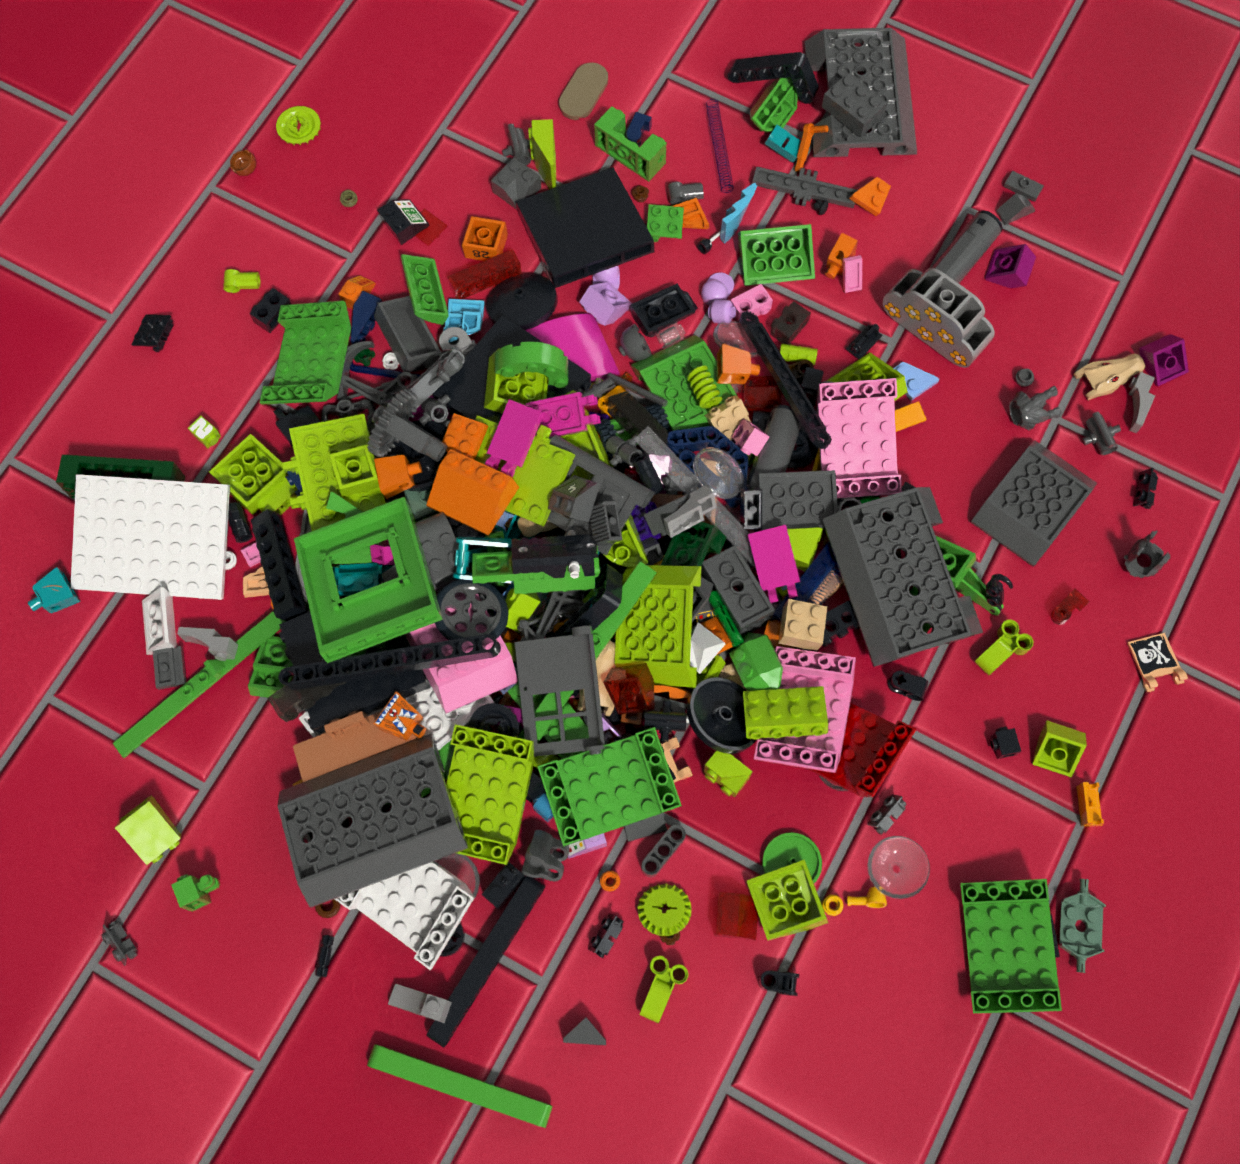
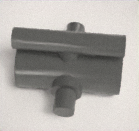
(518, 145)
(435, 410)
(1101, 434)
(622, 450)

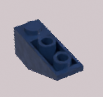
(363, 316)

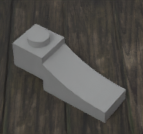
(1141, 399)
(692, 512)
(219, 646)
(420, 1003)

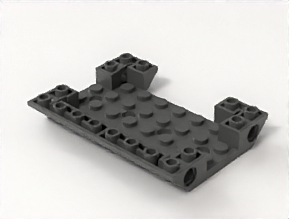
(886, 74)
(881, 581)

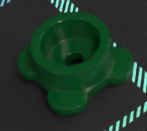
(366, 361)

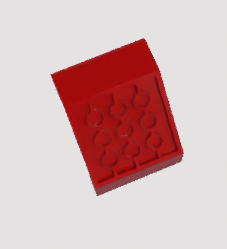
(868, 751)

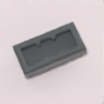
(1023, 186)

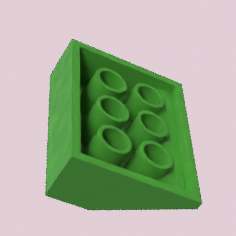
(776, 254)

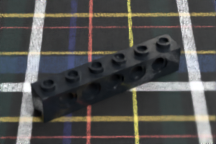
(278, 565)
(838, 627)

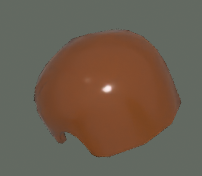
(243, 163)

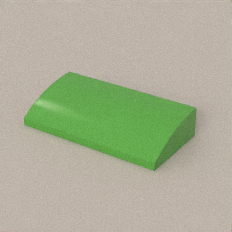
(425, 288)

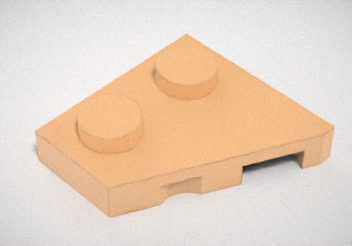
(255, 584)

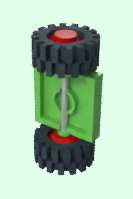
(610, 428)

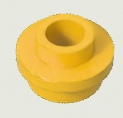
(839, 905)

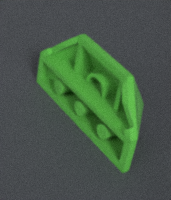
(775, 105)
(757, 662)

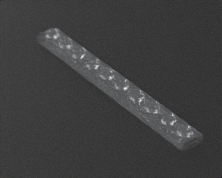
(687, 483)

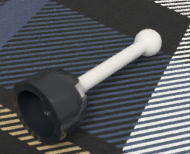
(705, 244)

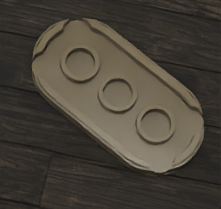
(583, 91)

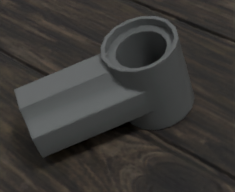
(680, 193)

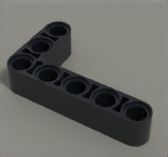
(778, 66)
(600, 606)

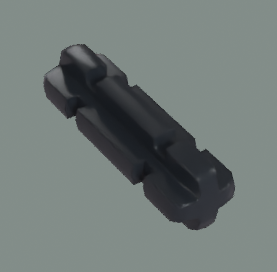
(324, 956)

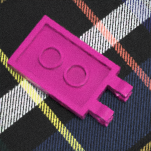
(566, 413)
(513, 437)
(774, 561)

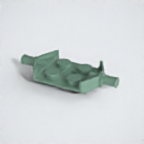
(1089, 911)

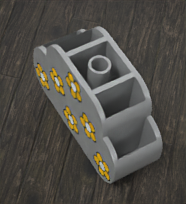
(940, 314)

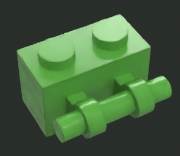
(193, 892)

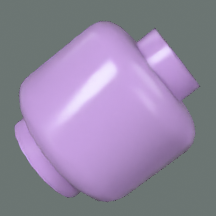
(721, 311)

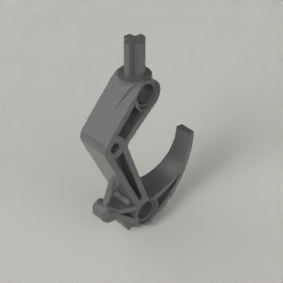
(439, 370)
(364, 390)
(569, 600)

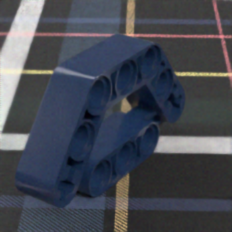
(684, 448)

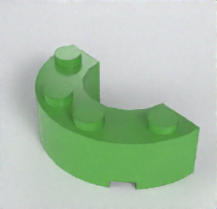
(533, 358)

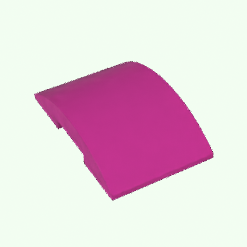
(580, 341)

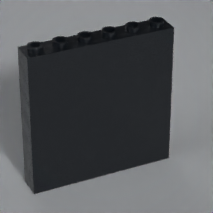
(585, 227)
(468, 385)
(356, 695)

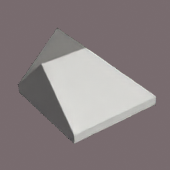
(703, 647)

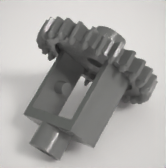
(393, 425)

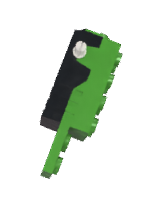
(542, 564)

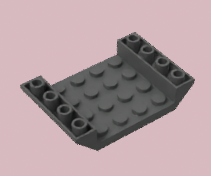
(1033, 503)

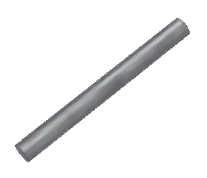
(638, 390)

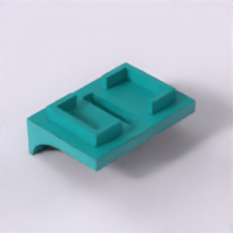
(776, 140)

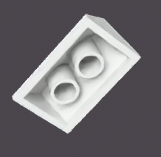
(159, 621)

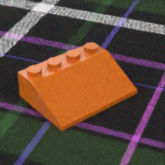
(471, 492)

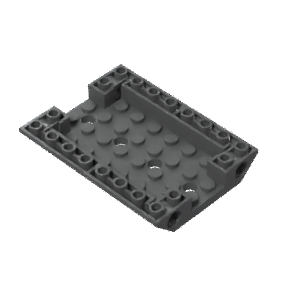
(376, 842)

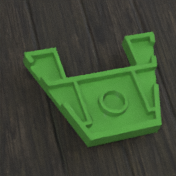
(340, 505)

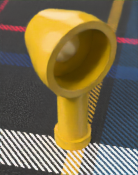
(873, 900)

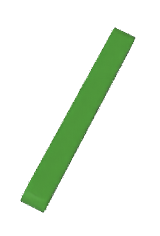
(460, 1085)

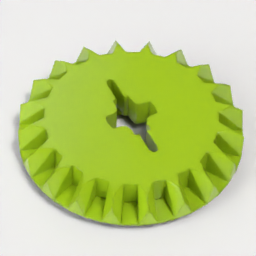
(288, 122)
(664, 923)

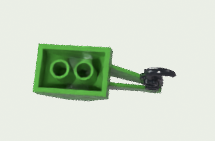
(968, 583)

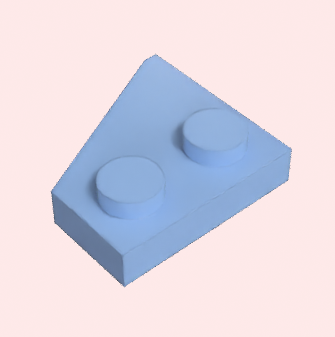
(916, 379)

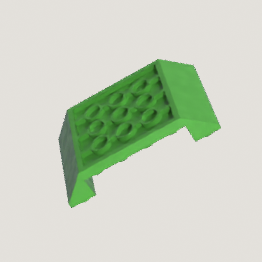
(310, 353)
(667, 375)
(609, 788)
(1010, 946)

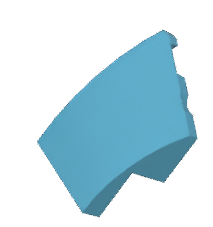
(735, 213)
(465, 315)

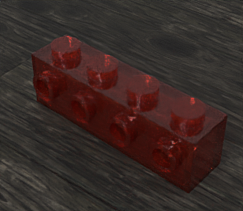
(484, 275)

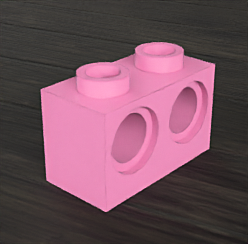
(748, 301)
(749, 437)

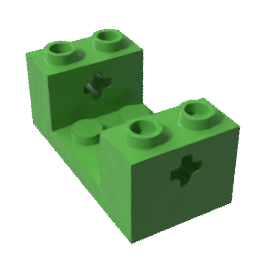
(611, 139)

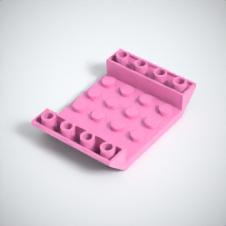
(862, 435)
(813, 669)

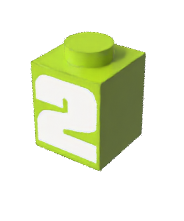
(204, 432)

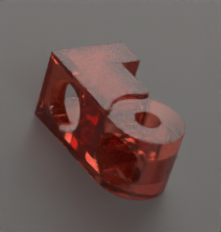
(1063, 611)

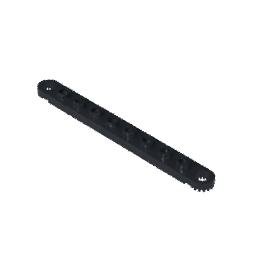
(785, 380)

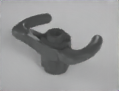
(346, 409)

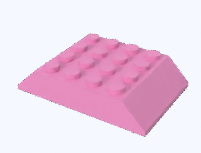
(467, 681)

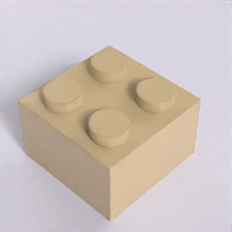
(802, 625)

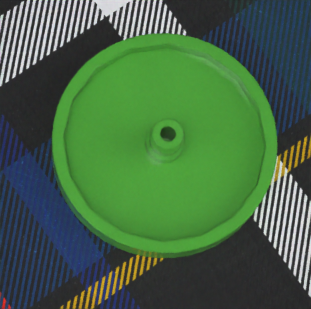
(789, 849)

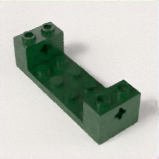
(113, 467)
(693, 544)

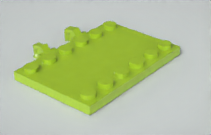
(312, 462)
(537, 478)

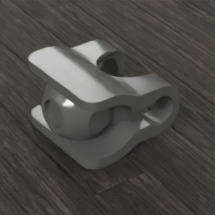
(543, 856)

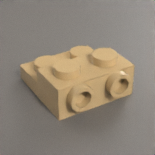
(727, 416)

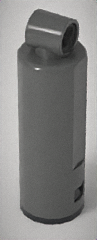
(969, 245)
(776, 454)

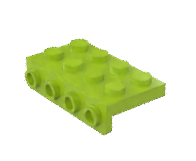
(785, 712)

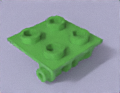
(665, 221)

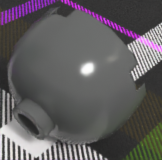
(634, 344)

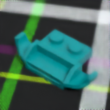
(358, 577)

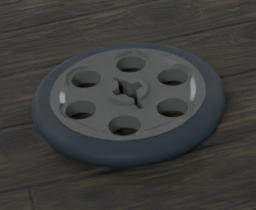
(494, 600)

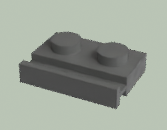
(169, 667)

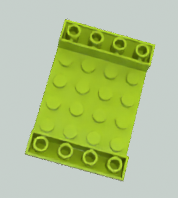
(661, 626)
(489, 789)

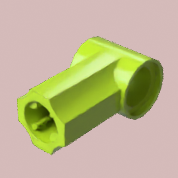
(235, 281)

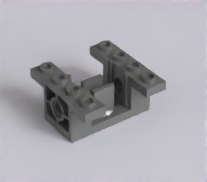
(748, 607)

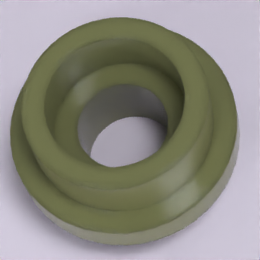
(348, 194)

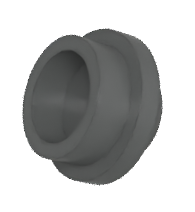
(1024, 377)

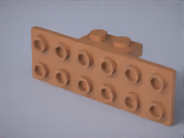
(343, 744)

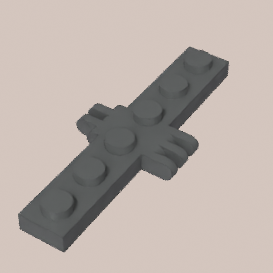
(804, 187)

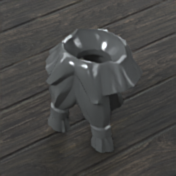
(1028, 411)
(1145, 547)

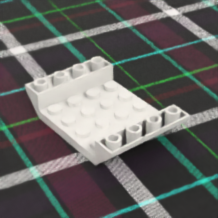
(416, 908)

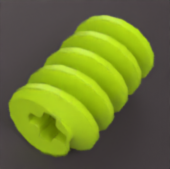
(704, 387)

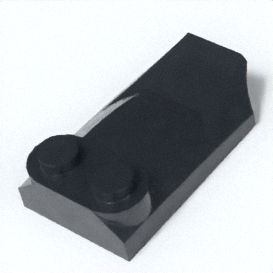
(662, 309)

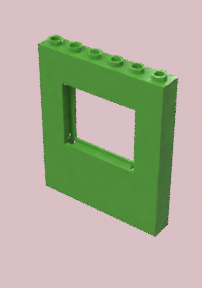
(376, 612)

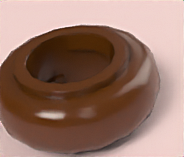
(328, 914)

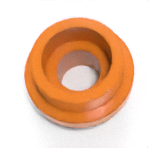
(609, 874)

